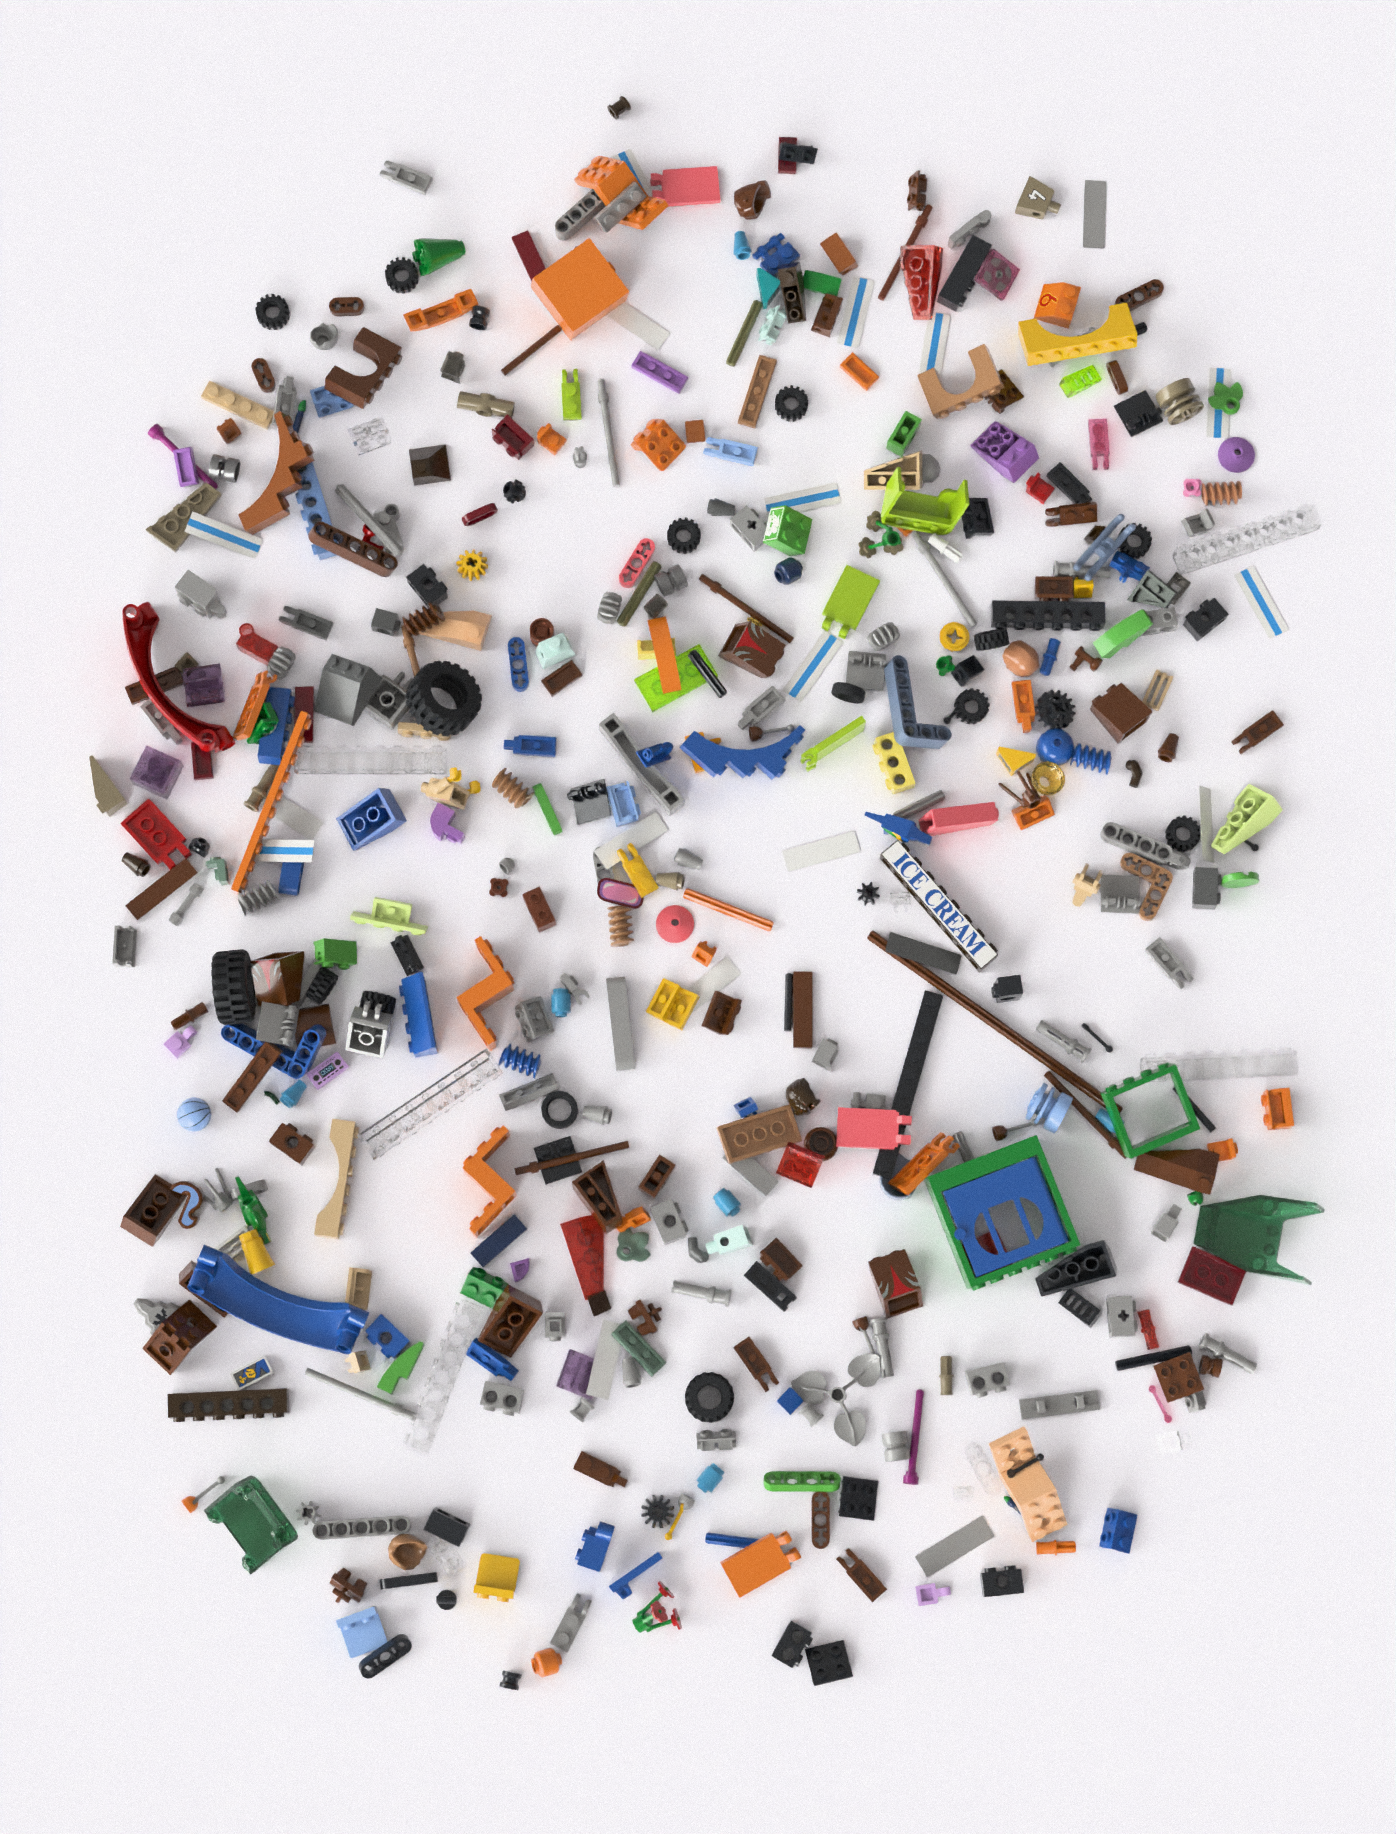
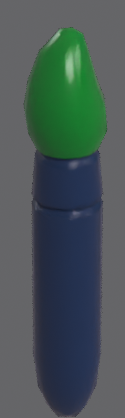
(299, 416)

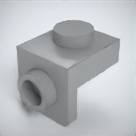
(1198, 523)

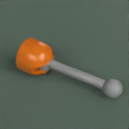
(191, 1502)

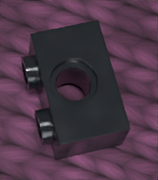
(425, 575)
(1200, 628)
(1007, 989)
(991, 1588)

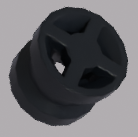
(510, 1680)

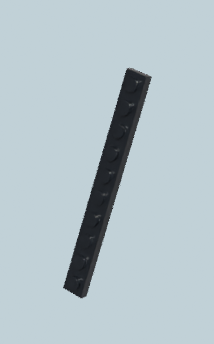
(910, 1075)

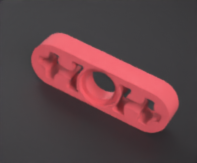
(639, 549)

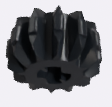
(661, 1505)

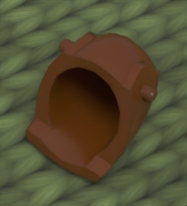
(751, 199)

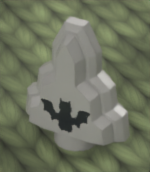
(154, 1312)

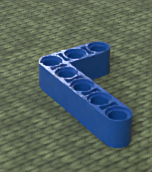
(291, 1057)

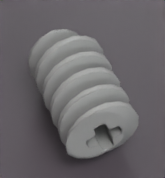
(257, 896)

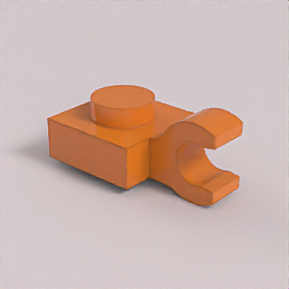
(634, 1218)

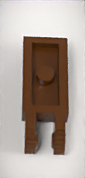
(1072, 514)
(1259, 731)
(755, 1362)
(863, 1577)

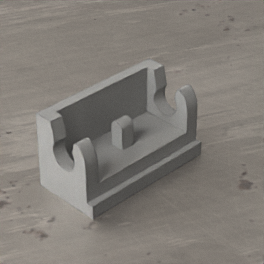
(124, 946)

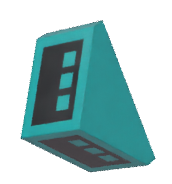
(768, 286)

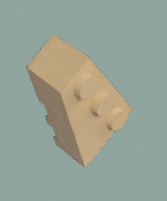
(911, 472)

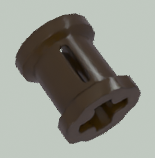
(619, 107)

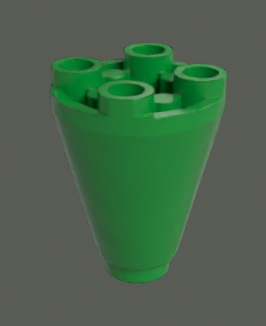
(436, 253)

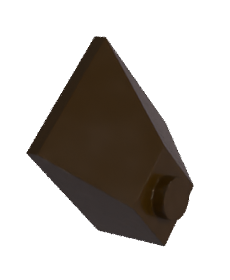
(429, 465)

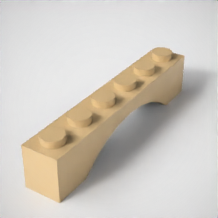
(329, 1220)

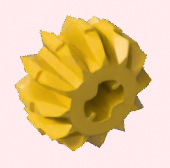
(468, 570)

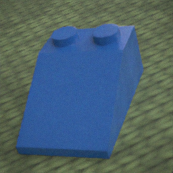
(371, 818)

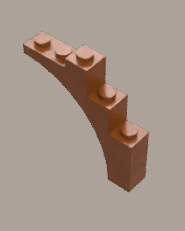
(286, 479)

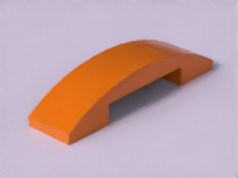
(442, 312)
(664, 655)

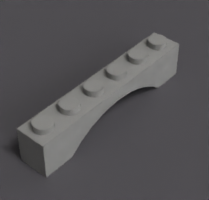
(653, 780)

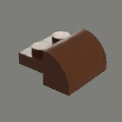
(312, 1016)

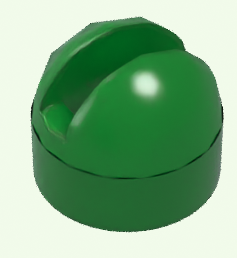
(1195, 1197)

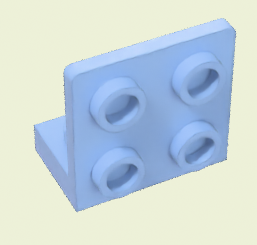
(362, 1632)

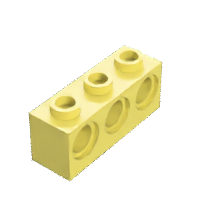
(901, 770)

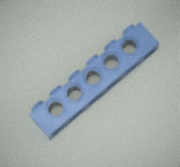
(319, 510)

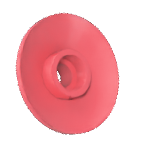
(673, 933)

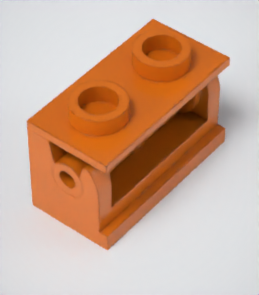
(1277, 1109)

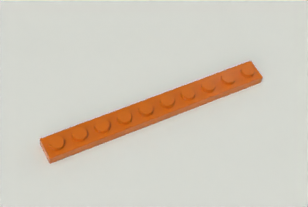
(275, 794)

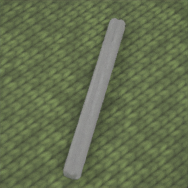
(369, 520)

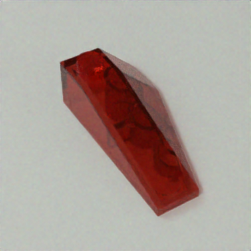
(922, 274)
(586, 1248)

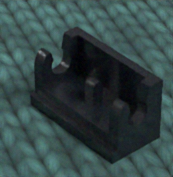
(447, 1526)

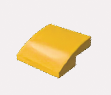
(672, 1004)

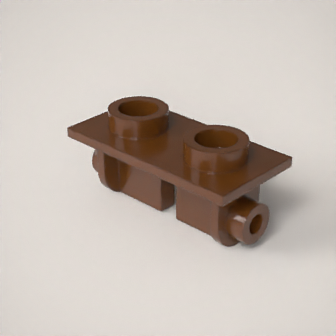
(917, 183)

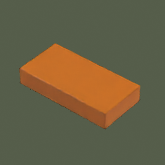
(859, 371)

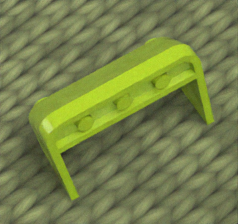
(923, 511)

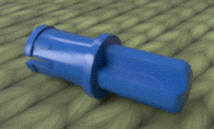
(1049, 656)

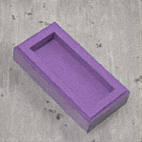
(186, 466)

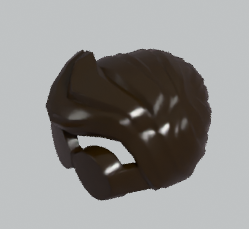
(801, 1097)

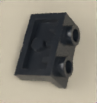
(977, 518)

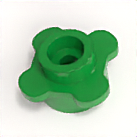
(945, 661)

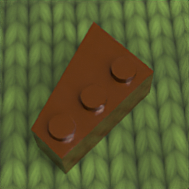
(598, 1197)

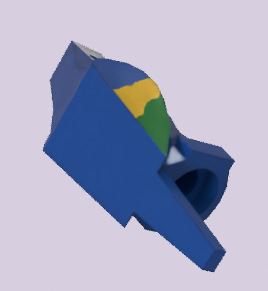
(900, 828)

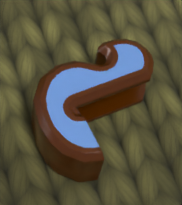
(193, 1202)

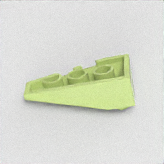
(1251, 813)

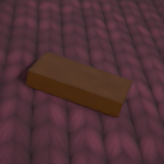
(561, 678)

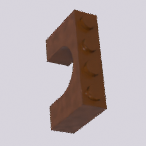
(361, 389)

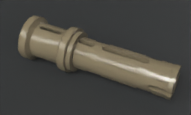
(260, 791)

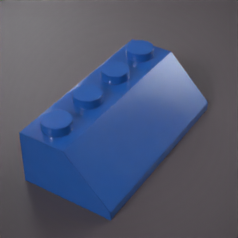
(419, 1015)

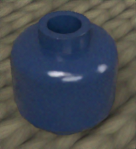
(788, 571)

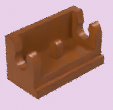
(839, 254)

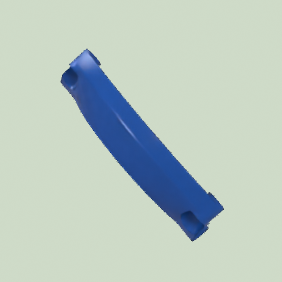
(300, 1319)

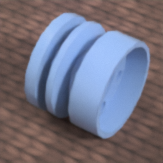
(1048, 1107)

